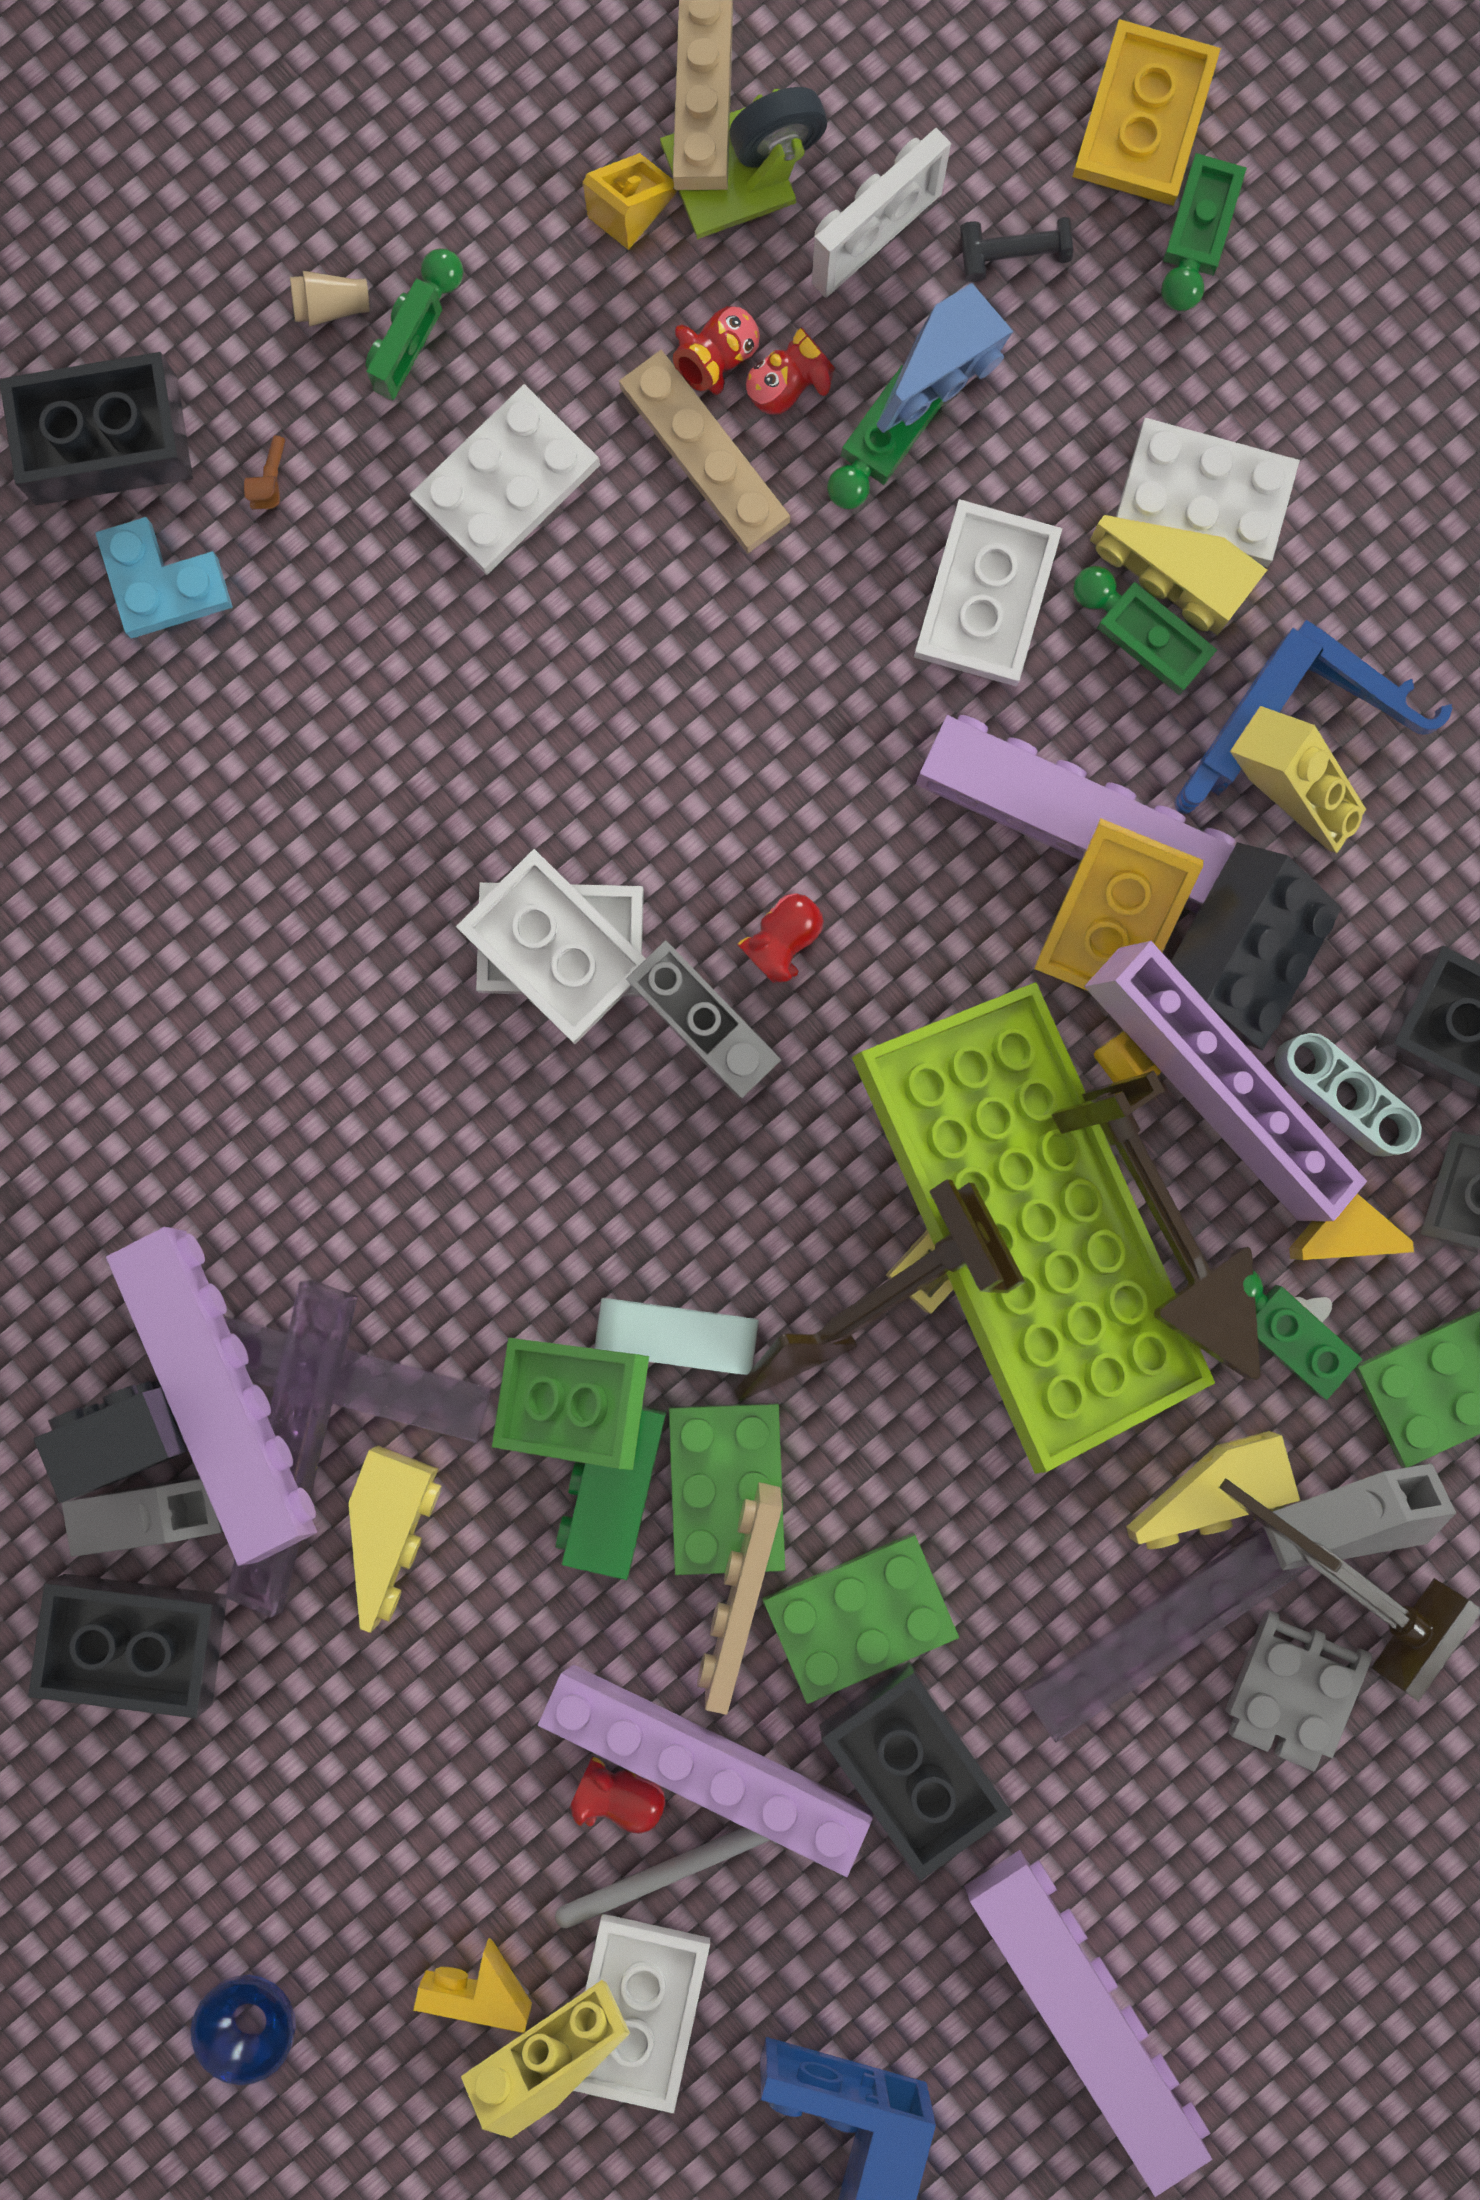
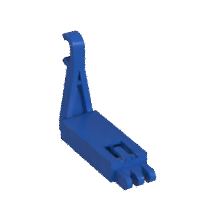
(1274, 684)

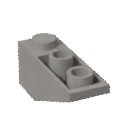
(703, 1020)
(1369, 1516)
(140, 1517)

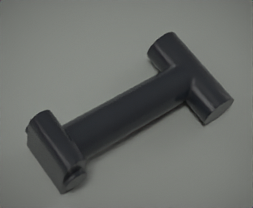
(978, 250)

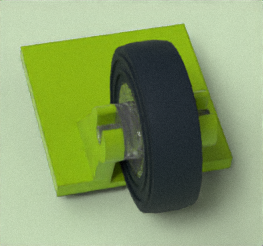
(762, 153)

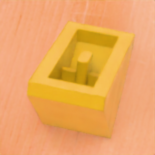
(627, 197)
(1355, 1232)

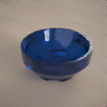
(227, 2050)

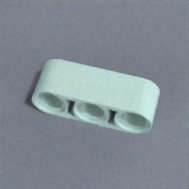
(1372, 1103)
(678, 1335)

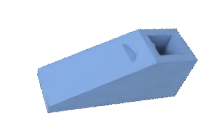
(953, 345)

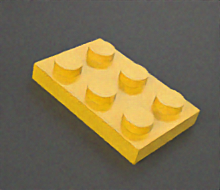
(1146, 112)
(1119, 897)

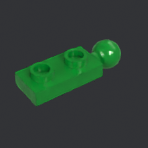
(1200, 229)
(412, 322)
(874, 452)
(1144, 628)
(1300, 1339)

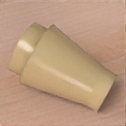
(327, 297)

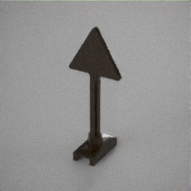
(971, 1242)
(1213, 1306)
(1421, 1635)

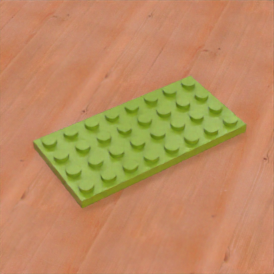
(1080, 1335)

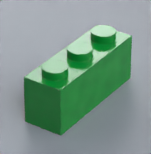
(610, 1507)

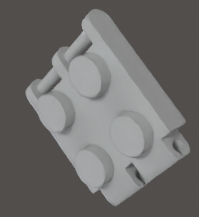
(1295, 1693)

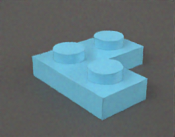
(157, 594)

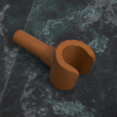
(264, 491)

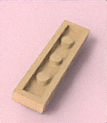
(703, 95)
(704, 451)
(745, 1576)

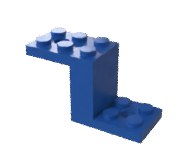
(883, 2108)

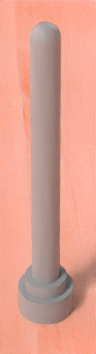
(658, 1876)

